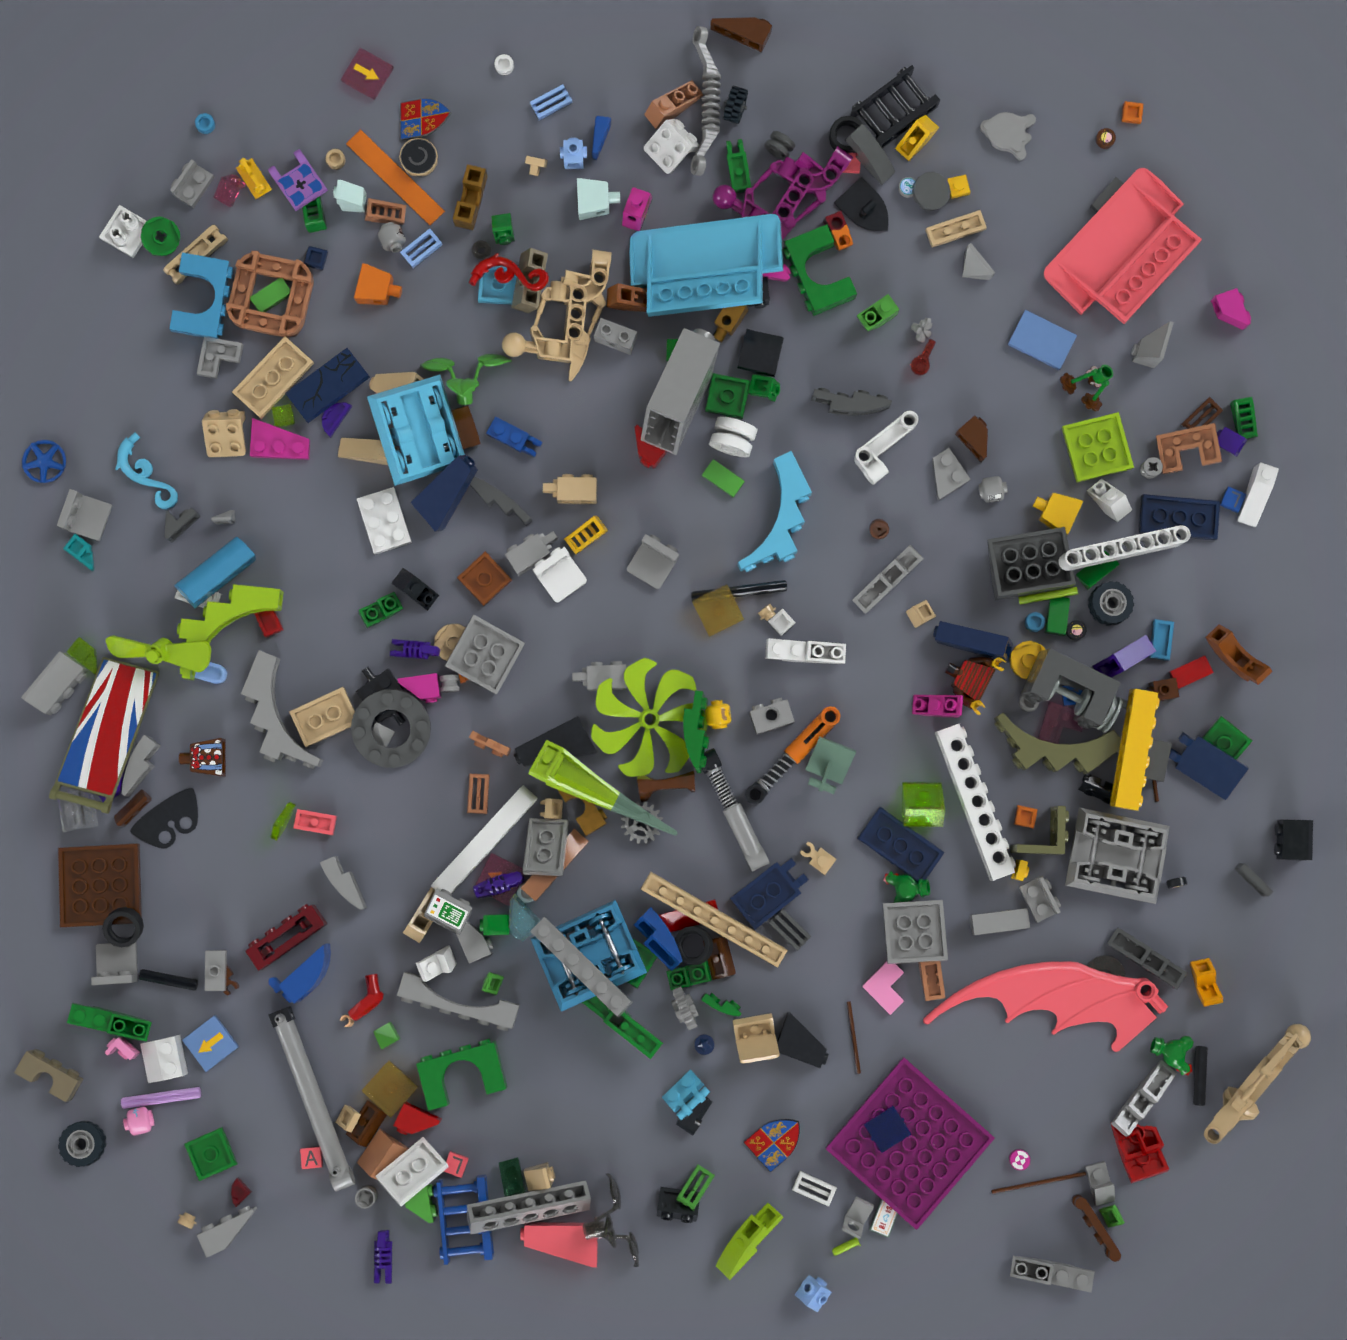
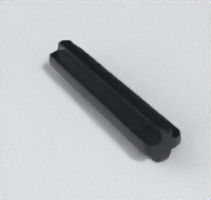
(167, 979)
(1200, 1075)

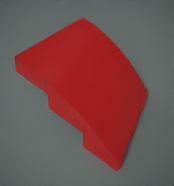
(1141, 1152)

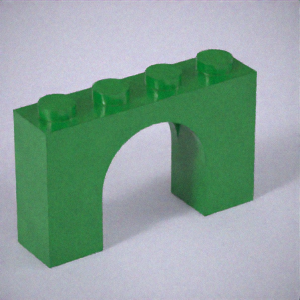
(818, 297)
(484, 1056)

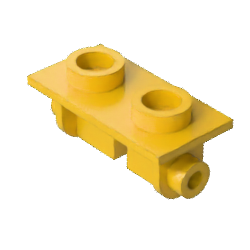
(253, 178)

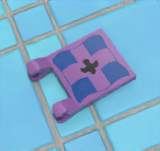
(300, 184)

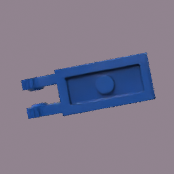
(512, 436)

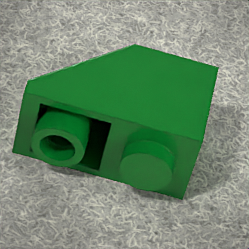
(503, 229)
(495, 924)

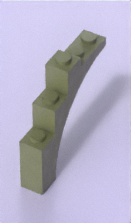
(1055, 756)

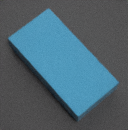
(1162, 639)

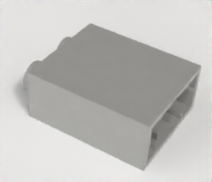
(680, 390)

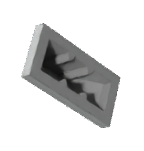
(975, 265)

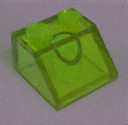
(922, 804)

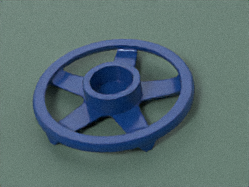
(43, 461)

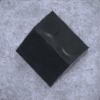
(1294, 840)

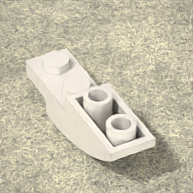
(805, 651)

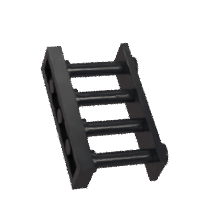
(897, 126)

